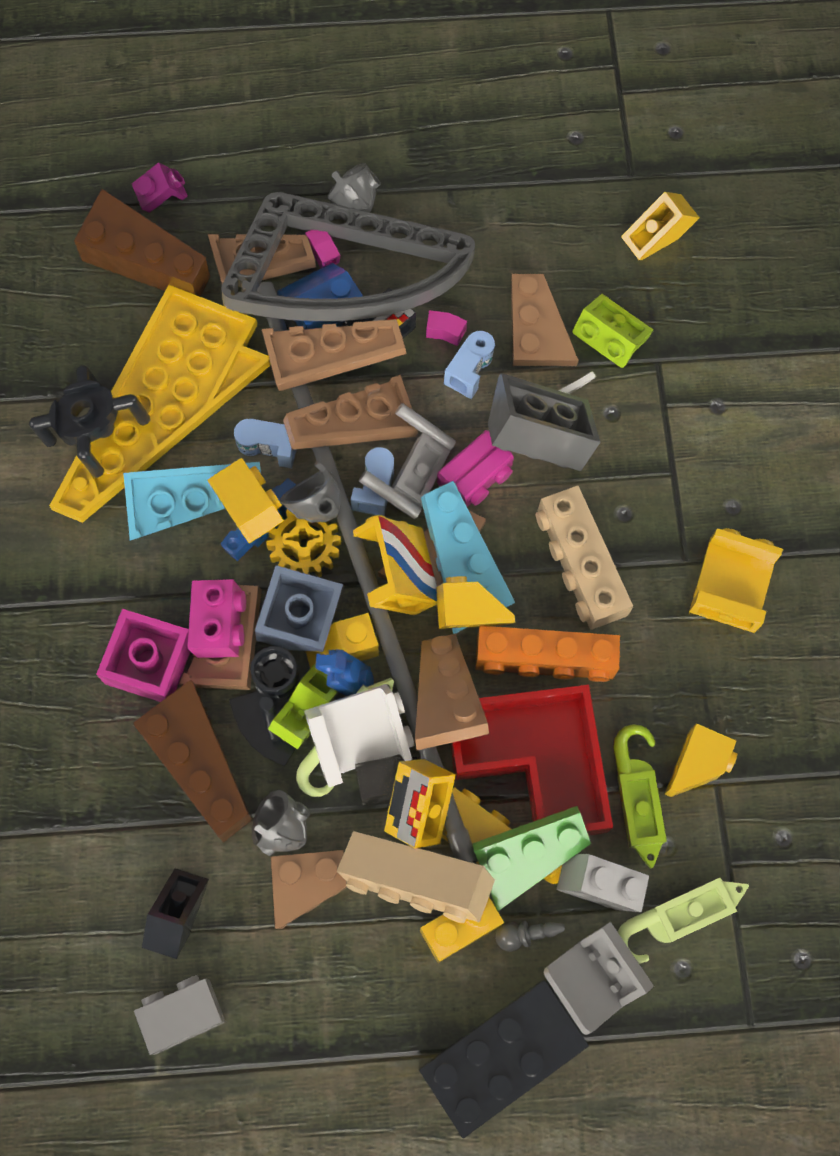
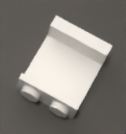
(358, 731)

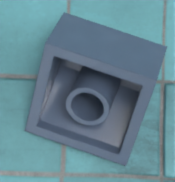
(297, 611)

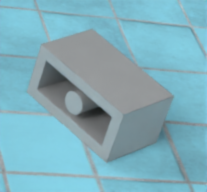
(603, 883)
(179, 1015)

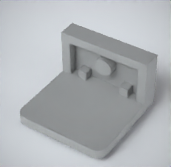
(597, 978)

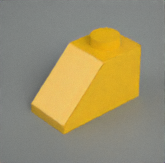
(660, 225)
(469, 605)
(351, 635)
(702, 760)

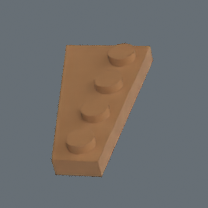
(318, 353)

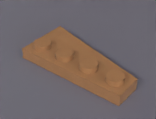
(352, 418)
(446, 696)

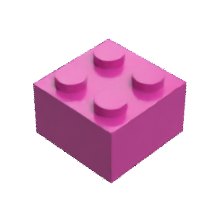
(145, 656)

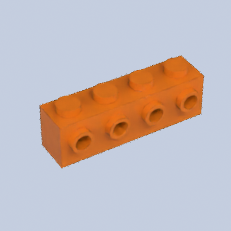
(547, 653)

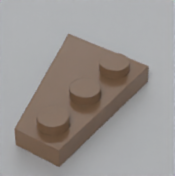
(291, 255)
(537, 326)
(230, 671)

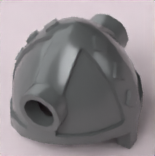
(355, 188)
(321, 503)
(280, 824)

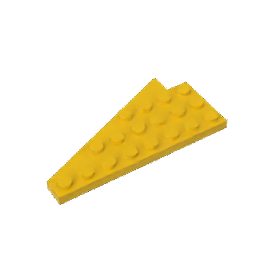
(182, 373)

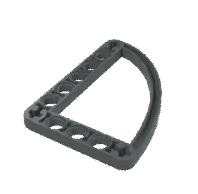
(277, 212)

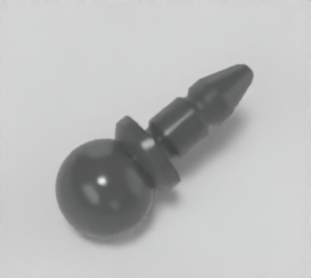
(512, 936)

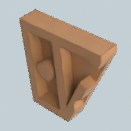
(303, 883)

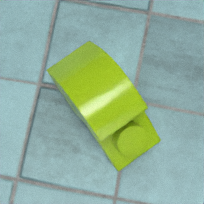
(291, 721)

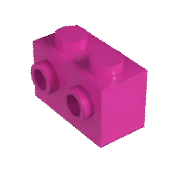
(216, 618)

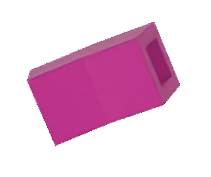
(323, 248)
(445, 327)

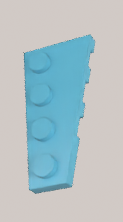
(170, 497)
(460, 544)

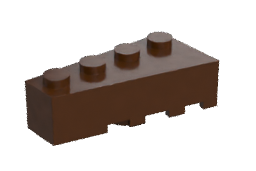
(138, 249)
(191, 752)

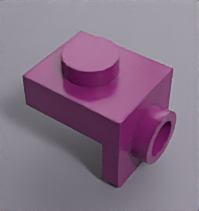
(157, 186)

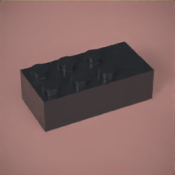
(503, 1058)

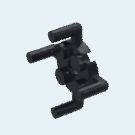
(90, 427)

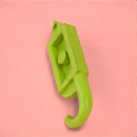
(639, 797)

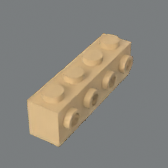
(584, 558)
(416, 877)

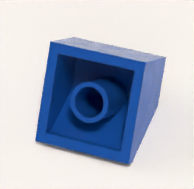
(325, 283)

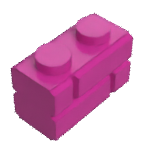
(477, 469)

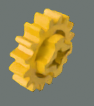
(318, 542)

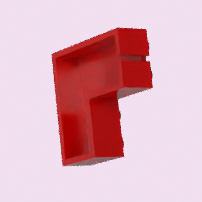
(553, 742)

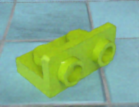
(611, 330)

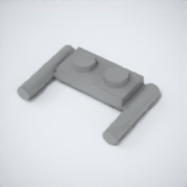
(419, 468)

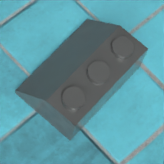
(542, 423)

